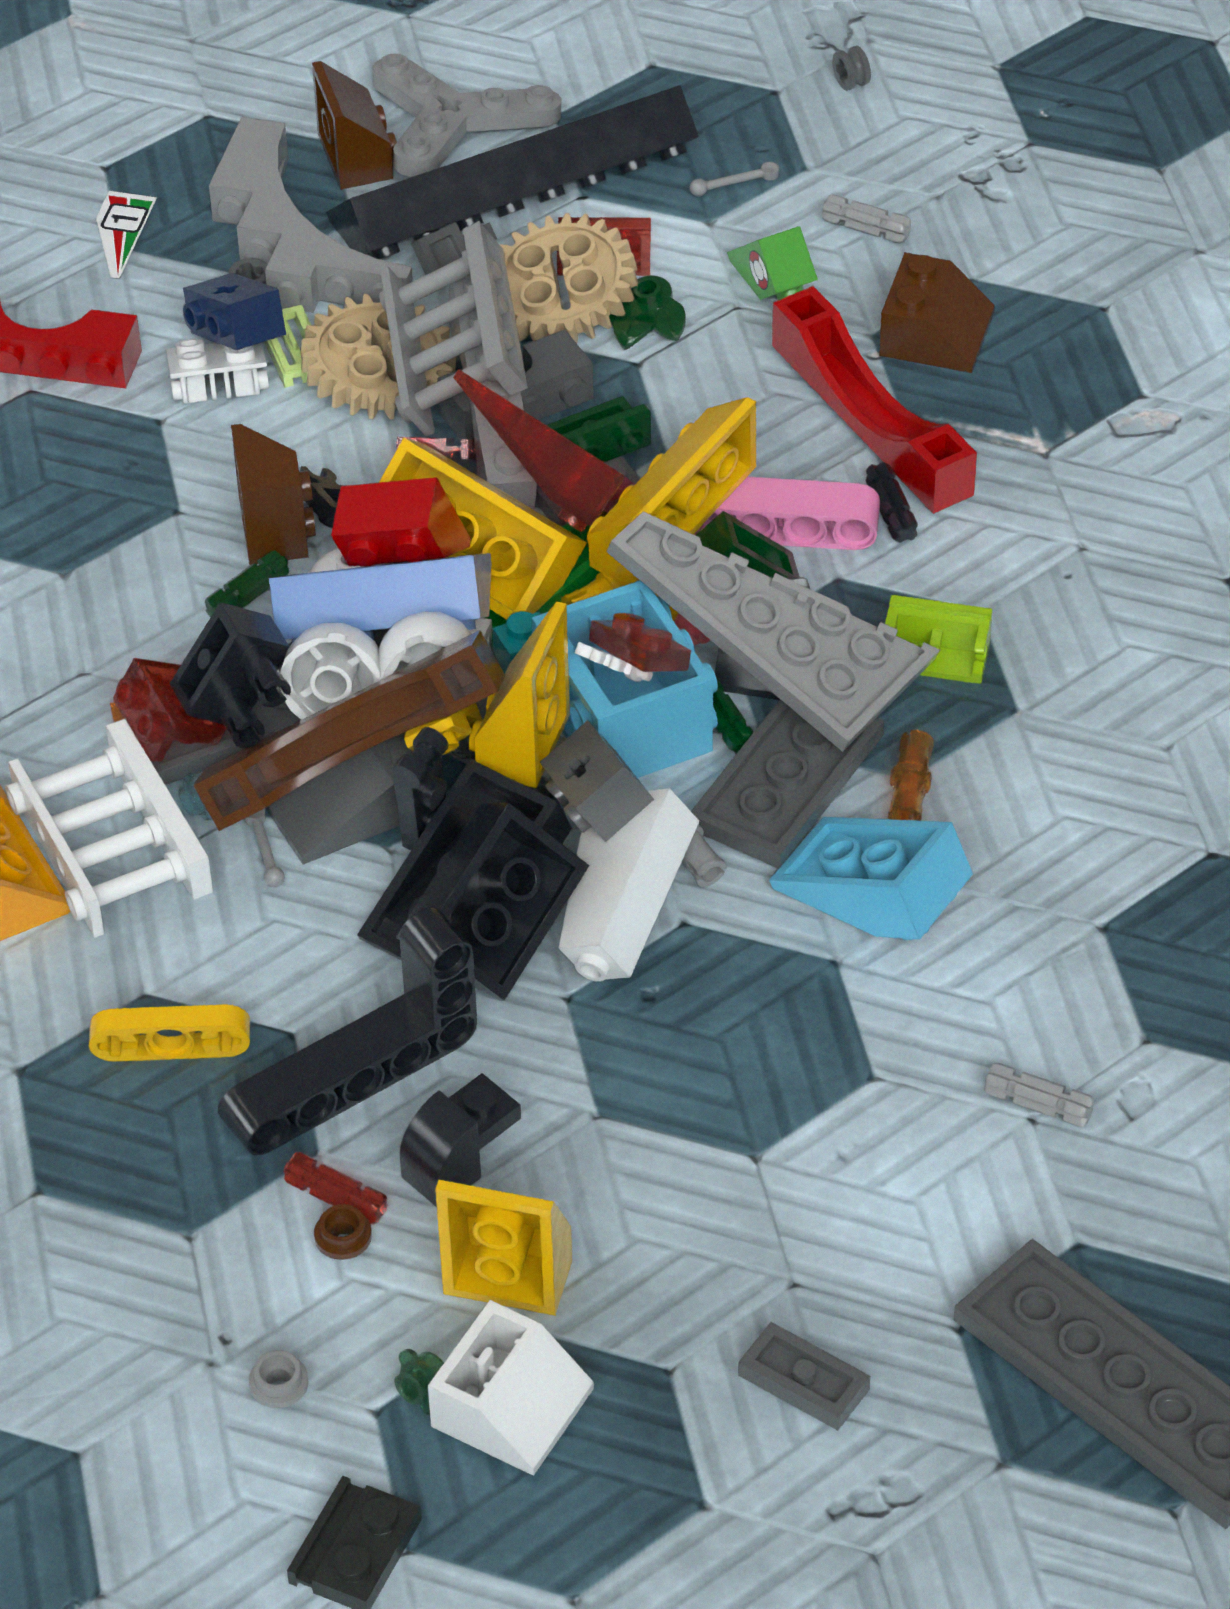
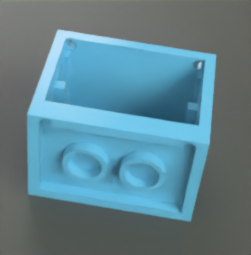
(644, 721)

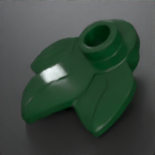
(650, 310)

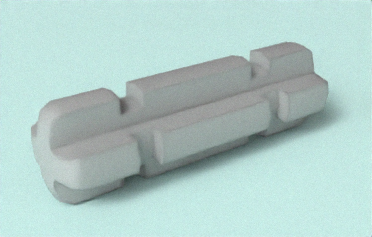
(866, 218)
(1039, 1094)

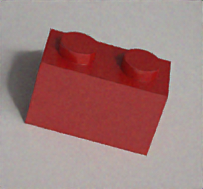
(397, 523)

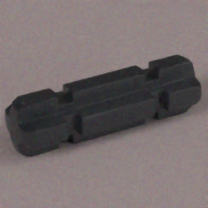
(893, 502)

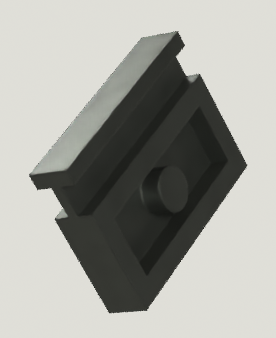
(354, 1544)

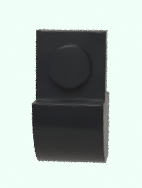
(449, 1132)

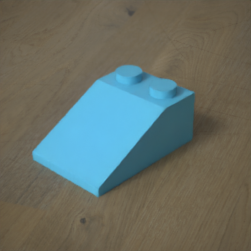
(877, 873)

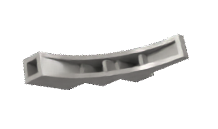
(270, 228)

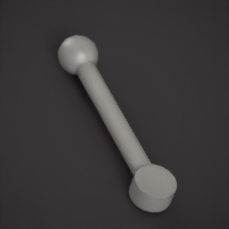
(768, 171)
(273, 875)

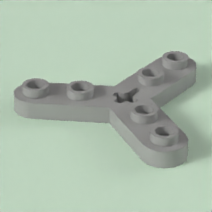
(447, 115)

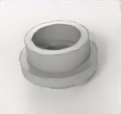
(274, 1367)

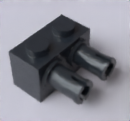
(231, 670)

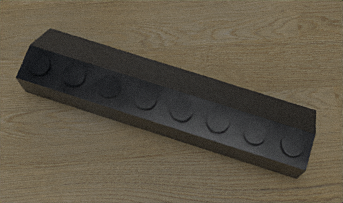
(516, 172)

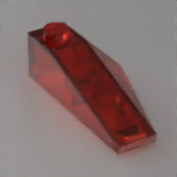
(561, 468)

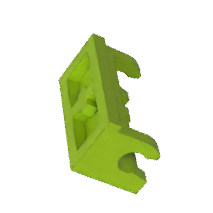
(955, 629)

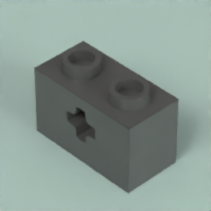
(594, 783)

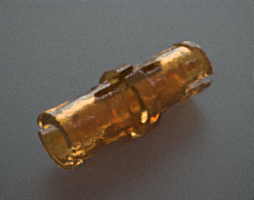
(911, 776)

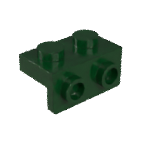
(608, 428)

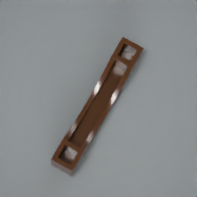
(317, 743)

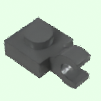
(442, 247)

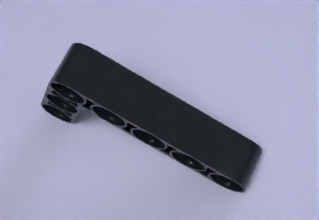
(369, 1053)

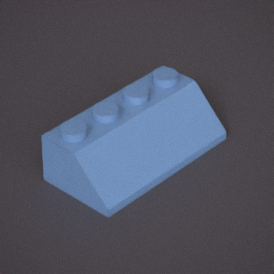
(383, 594)

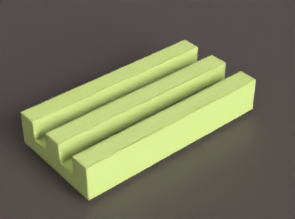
(286, 371)

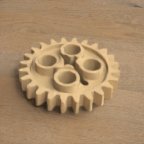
(595, 271)
(354, 359)

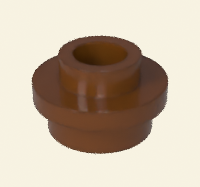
(342, 1220)

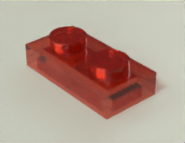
(638, 644)

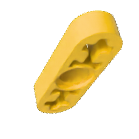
(116, 1032)

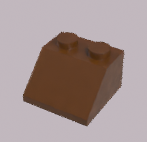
(351, 129)
(934, 315)
(271, 496)

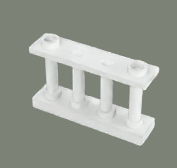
(143, 792)

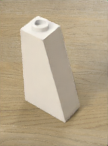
(625, 887)

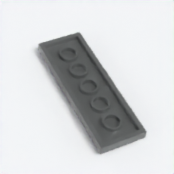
(1109, 1371)

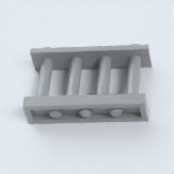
(493, 329)

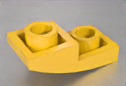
(453, 727)

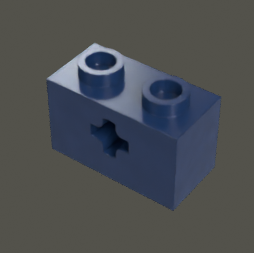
(234, 311)

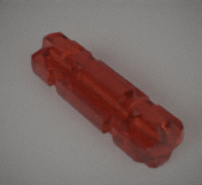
(334, 1186)

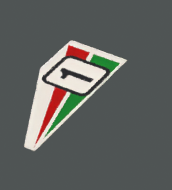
(120, 226)

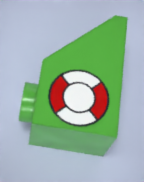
(775, 264)

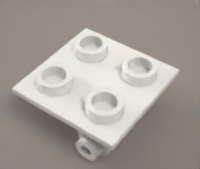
(194, 359)

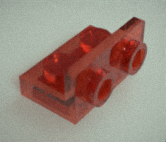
(155, 711)

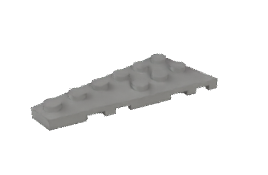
(784, 634)

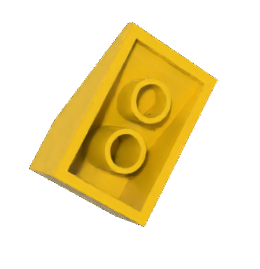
(530, 706)
(502, 1247)

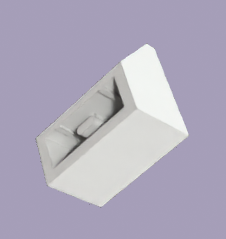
(508, 1389)

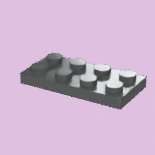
(779, 785)

